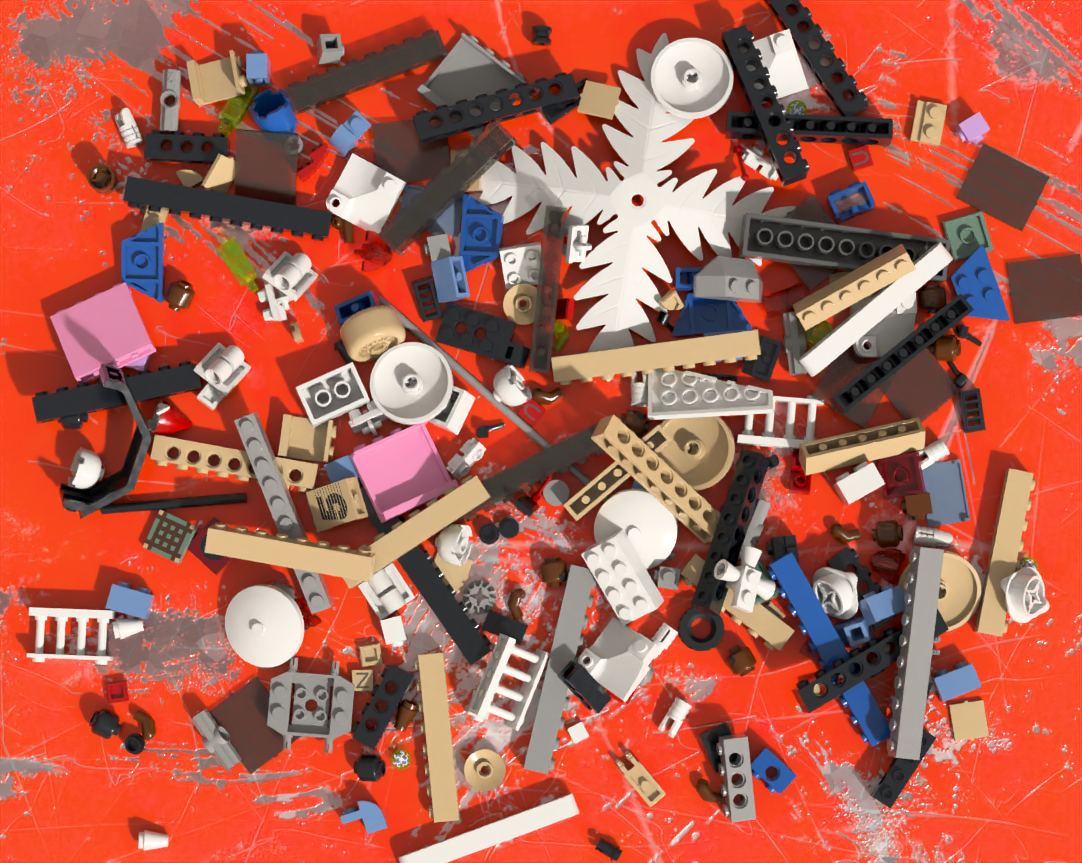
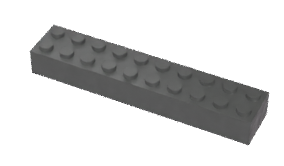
(825, 244)

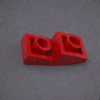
(318, 157)
(799, 482)

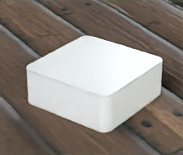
(578, 732)

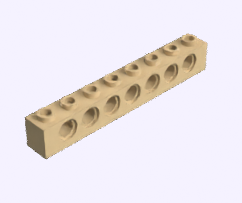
(163, 444)
(657, 477)

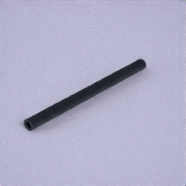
(173, 503)

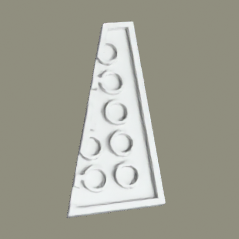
(693, 395)

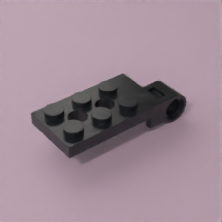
(494, 345)

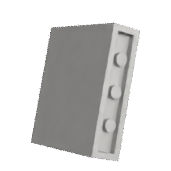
(466, 74)

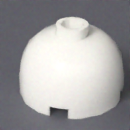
(510, 388)
(85, 470)
(453, 543)

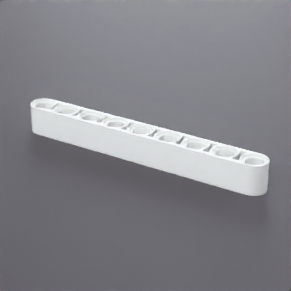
(874, 310)
(495, 832)

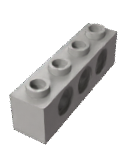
(745, 808)

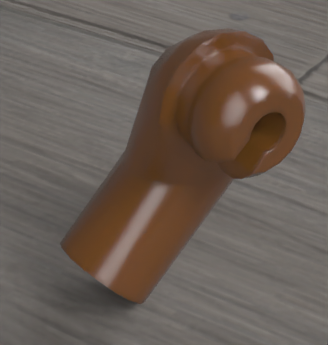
(345, 227)
(545, 397)
(844, 536)
(514, 601)
(148, 725)
(706, 793)

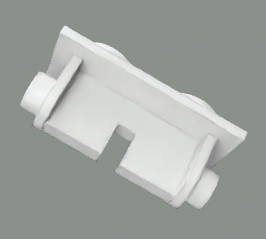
(755, 157)
(473, 452)

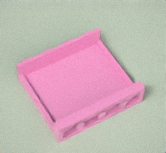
(102, 332)
(401, 471)

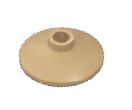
(511, 300)
(473, 772)

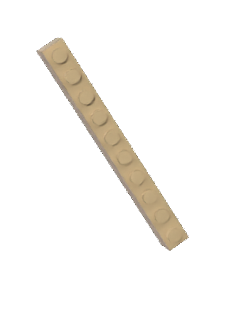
(656, 355)

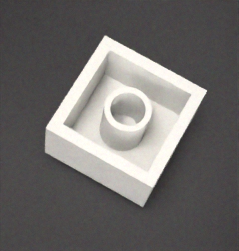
(860, 483)

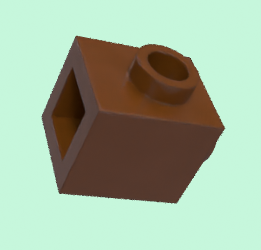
(917, 506)

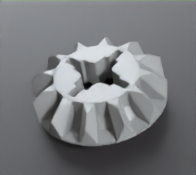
(471, 602)

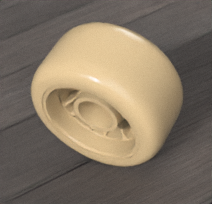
(372, 333)

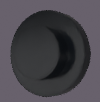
(508, 527)
(489, 534)
(135, 744)

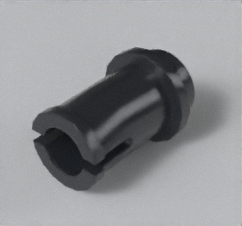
(339, 346)
(608, 849)

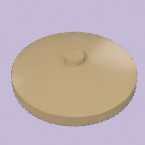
(699, 449)
(958, 590)

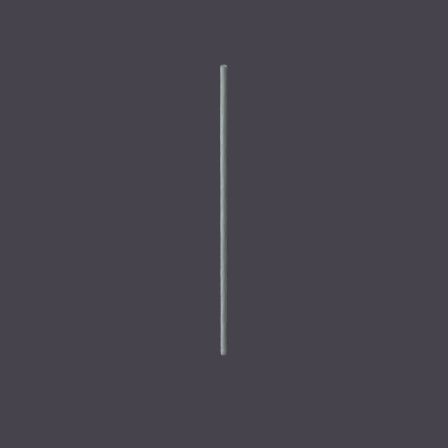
(489, 395)

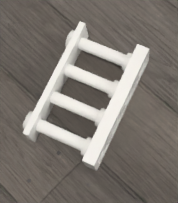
(788, 441)
(61, 616)
(490, 681)

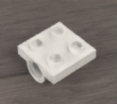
(521, 264)
(291, 274)
(223, 367)
(386, 591)

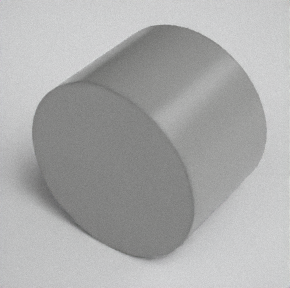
(556, 493)

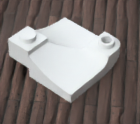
(782, 63)
(365, 194)
(889, 330)
(619, 659)

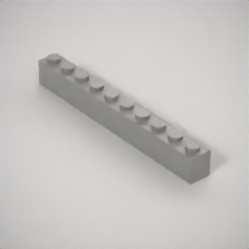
(280, 503)
(563, 650)
(915, 652)

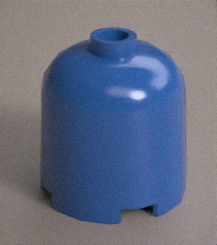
(273, 112)

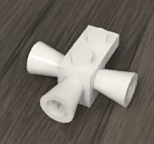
(745, 579)

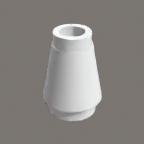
(127, 627)
(152, 840)

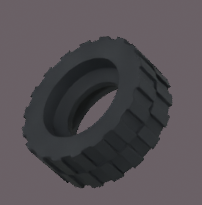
(695, 643)

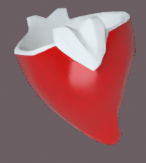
(167, 420)

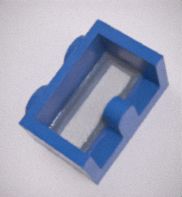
(850, 202)

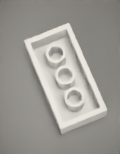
(622, 577)

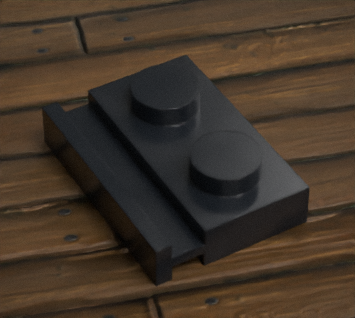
(764, 364)
(710, 738)

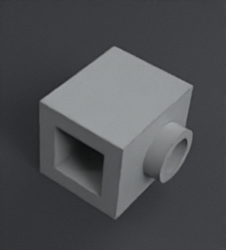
(329, 49)
(438, 246)
(667, 578)

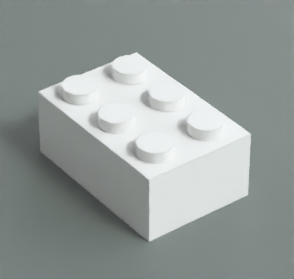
(332, 394)

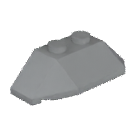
(729, 280)

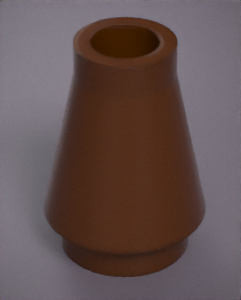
(405, 714)

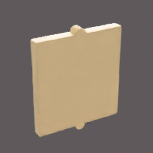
(599, 99)
(220, 174)
(454, 574)
(968, 720)

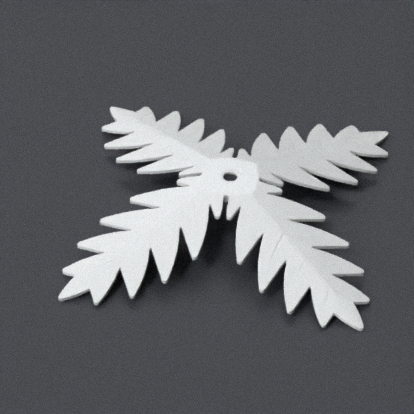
(590, 193)

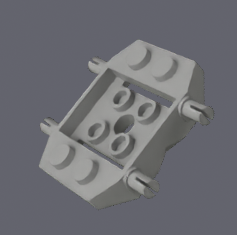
(309, 687)

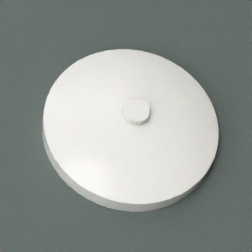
(691, 78)
(411, 383)
(644, 521)
(264, 625)

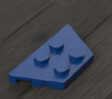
(479, 234)
(144, 262)
(979, 287)
(709, 316)

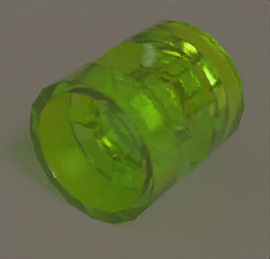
(817, 333)

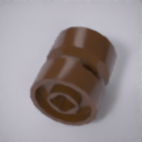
(102, 179)

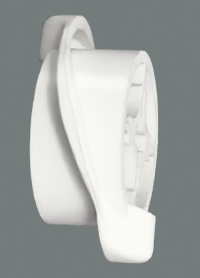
(836, 592)
(1024, 594)

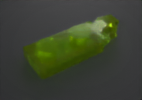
(236, 110)
(238, 264)

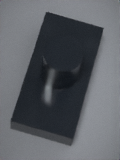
(497, 624)

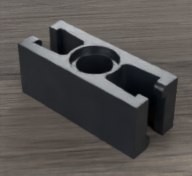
(584, 687)

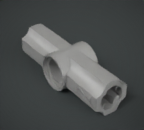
(170, 88)
(794, 343)
(756, 523)
(216, 739)

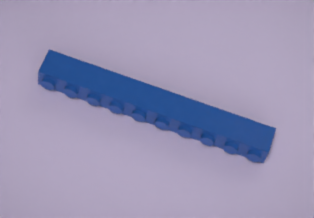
(827, 644)

